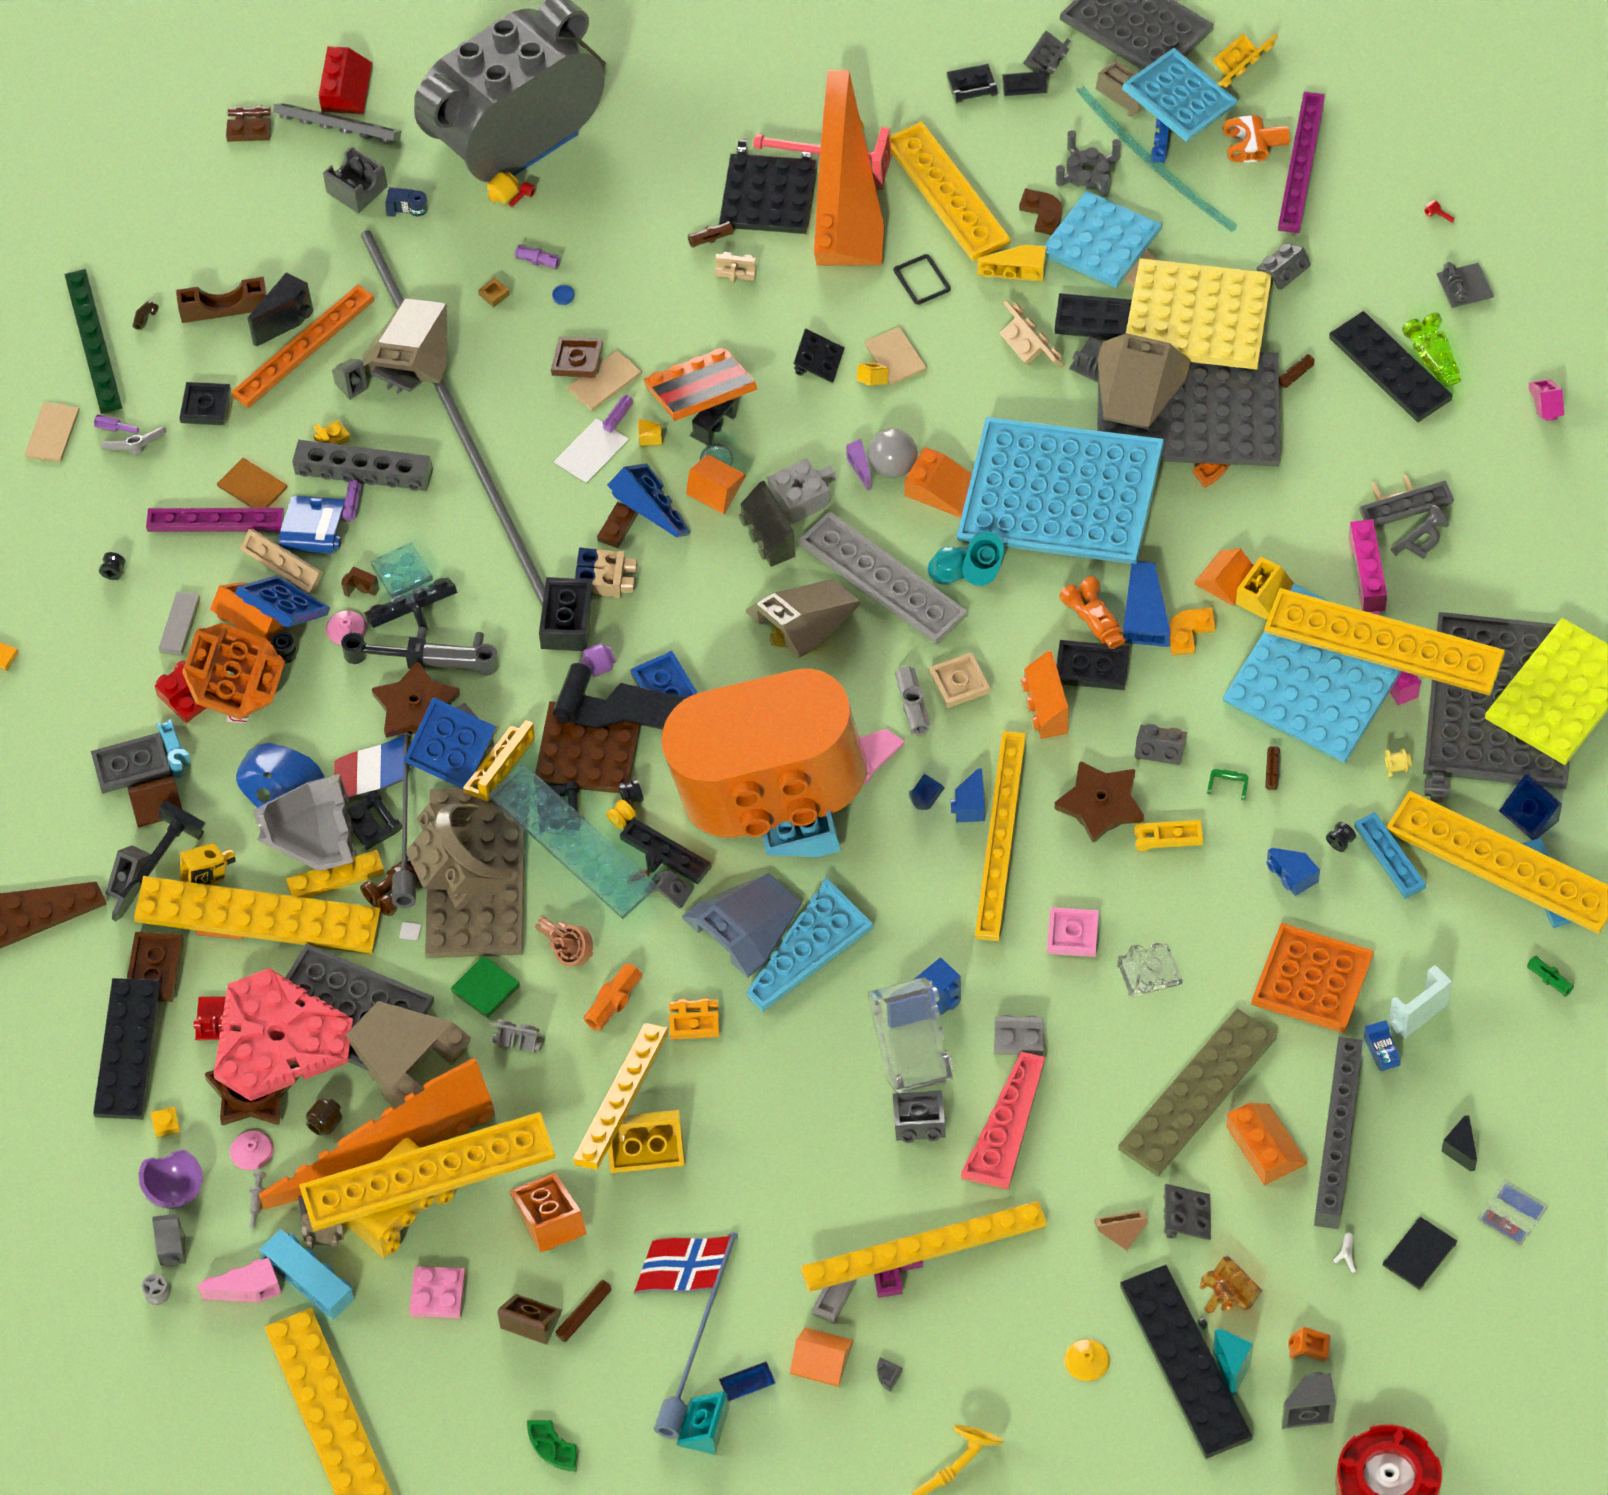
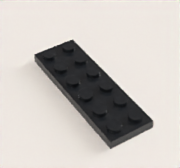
(1390, 366)
(127, 1048)

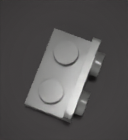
(1018, 1035)

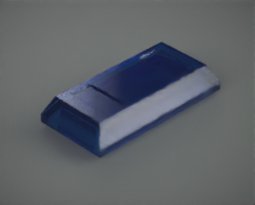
(747, 1381)

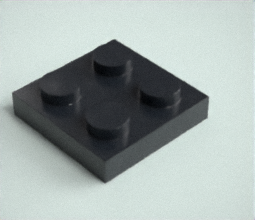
(205, 403)

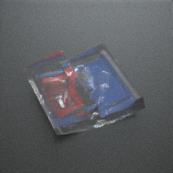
(1512, 1212)

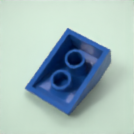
(947, 983)

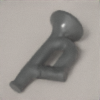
(1435, 518)

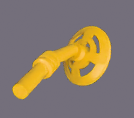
(976, 1440)

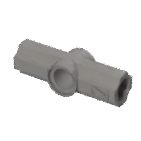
(914, 710)

